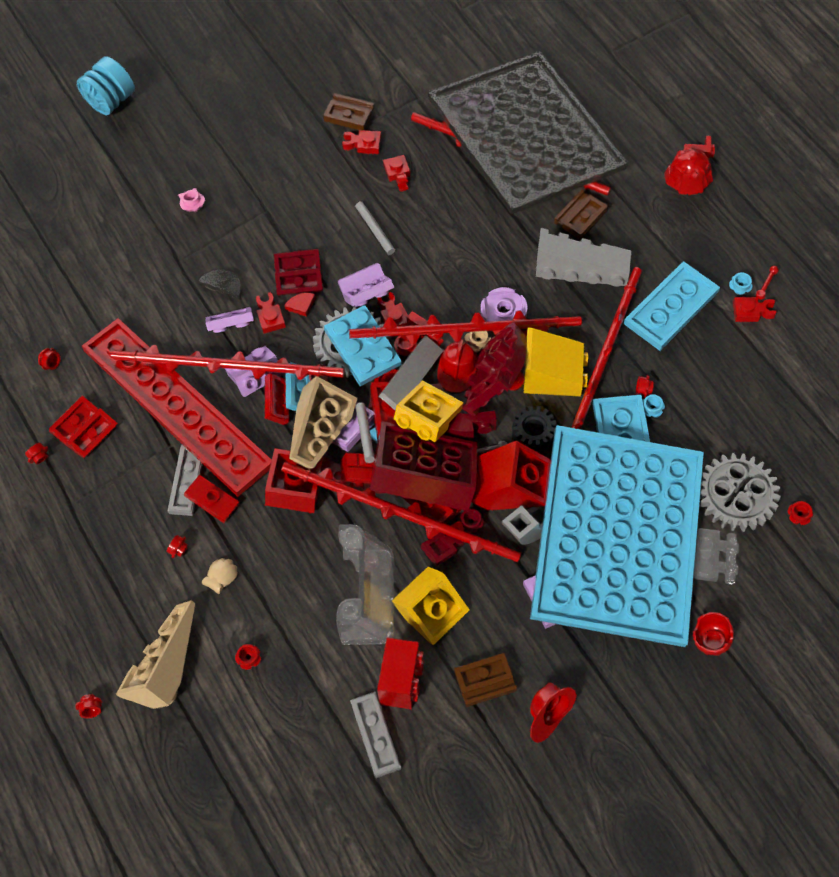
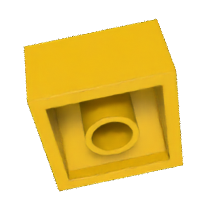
(431, 604)

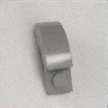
(525, 524)

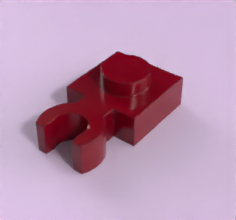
(441, 548)

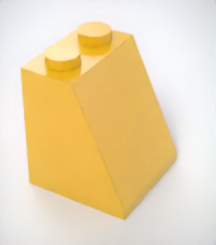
(554, 364)

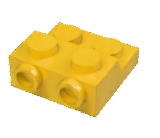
(427, 411)

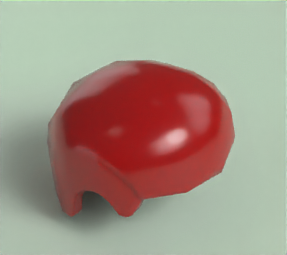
(713, 633)

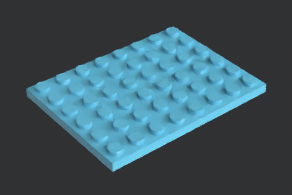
(618, 536)

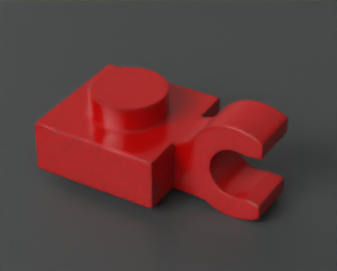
(398, 170)

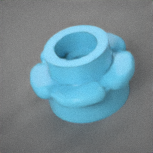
(741, 278)
(657, 402)

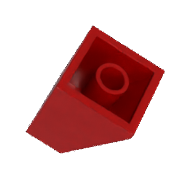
(511, 478)

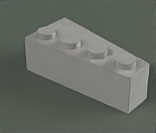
(581, 260)

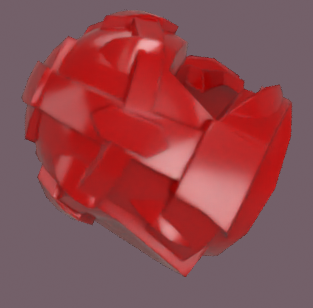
(689, 172)

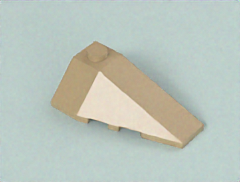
(318, 420)
(161, 670)

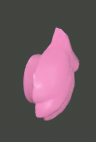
(191, 200)

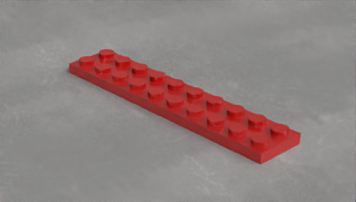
(180, 410)

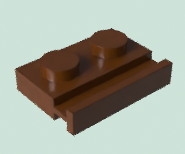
(348, 112)
(580, 214)
(485, 679)

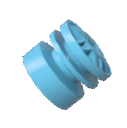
(105, 85)

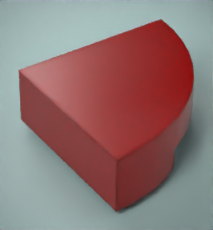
(300, 303)

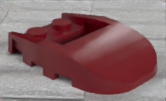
(496, 367)

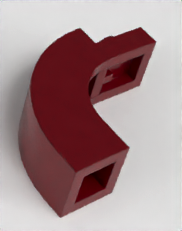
(465, 425)

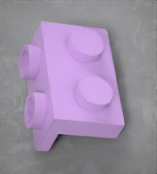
(365, 285)
(245, 379)

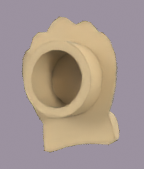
(220, 574)

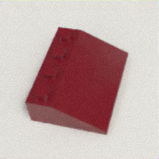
(425, 469)

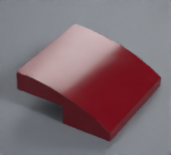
(298, 272)

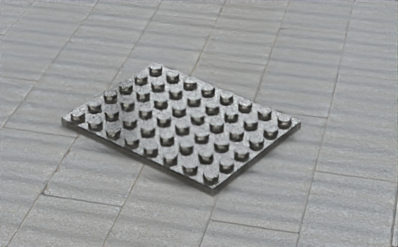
(526, 132)

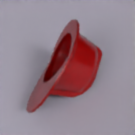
(456, 366)
(548, 709)

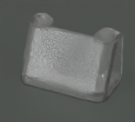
(372, 615)

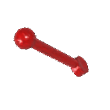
(760, 294)

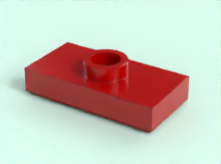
(276, 399)
(211, 498)

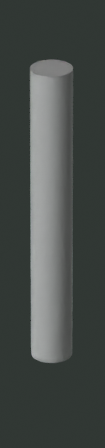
(377, 231)
(365, 433)

